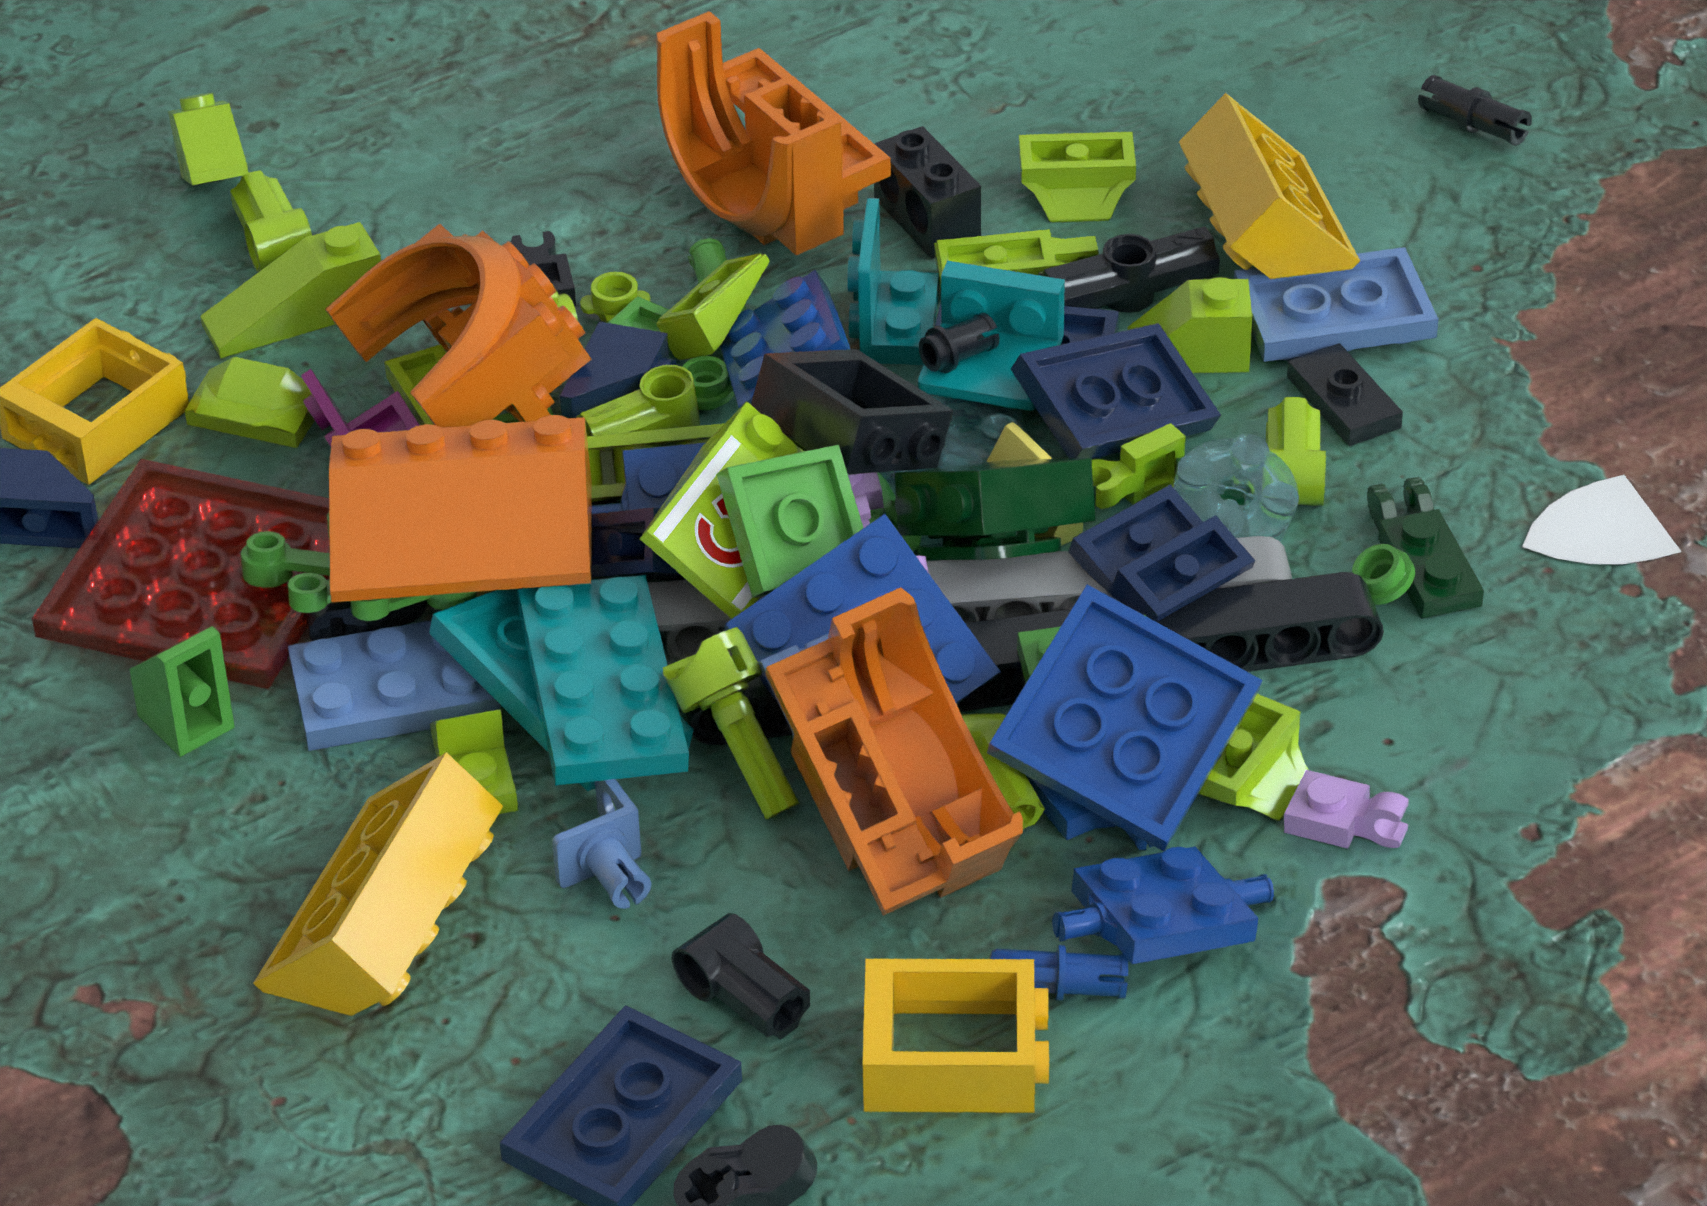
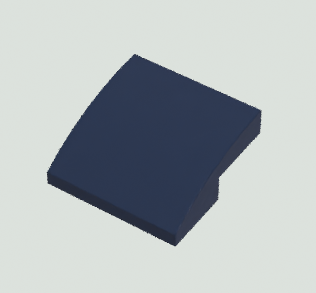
(1160, 554)

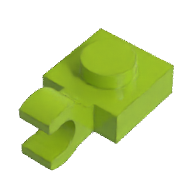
(1142, 470)

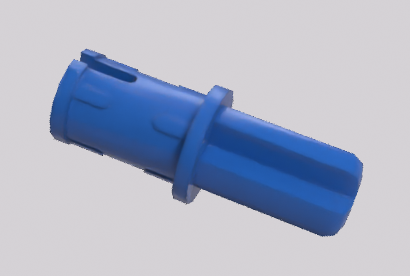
(1074, 972)

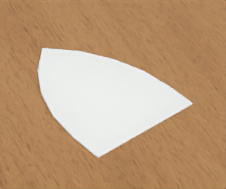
(1600, 526)

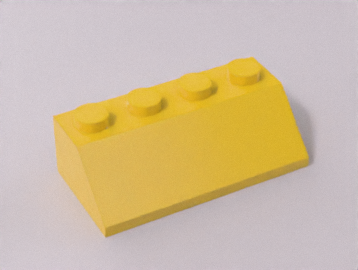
(1263, 196)
(383, 891)

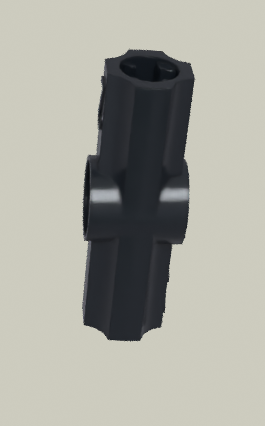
(1136, 269)

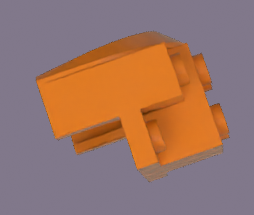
(791, 162)
(498, 351)
(892, 756)

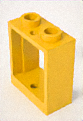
(35, 399)
(952, 1079)

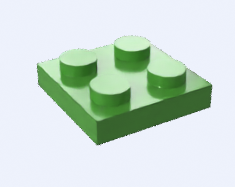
(788, 513)

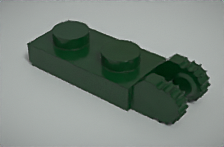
(1442, 572)

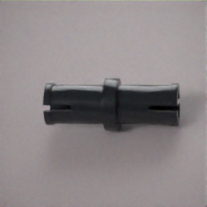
(1475, 110)

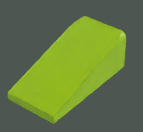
(709, 310)

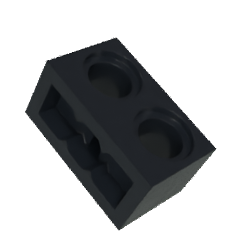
(928, 190)

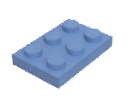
(1357, 307)
(380, 685)

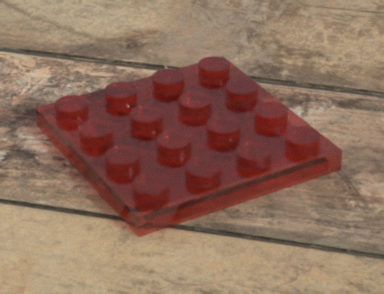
(172, 566)

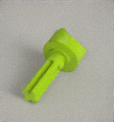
(717, 682)

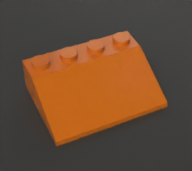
(459, 509)

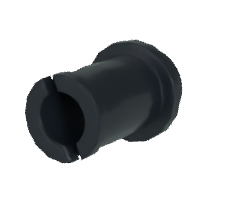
(945, 348)

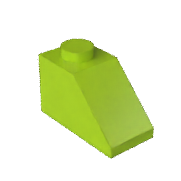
(206, 140)
(1207, 324)

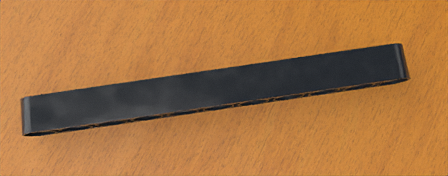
(1245, 624)

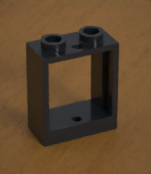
(853, 404)

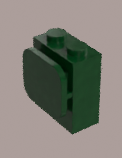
(993, 506)

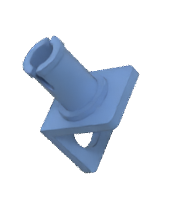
(605, 848)

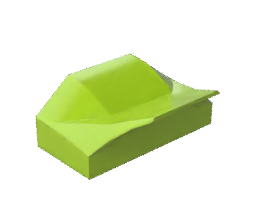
(1077, 173)
(252, 402)
(1260, 760)

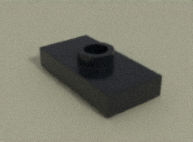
(1344, 394)

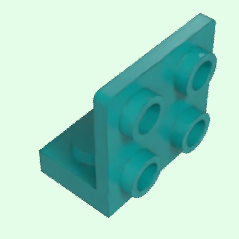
(892, 305)
(1027, 317)

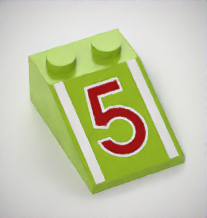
(693, 522)

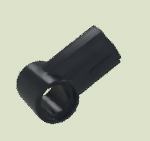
(731, 965)

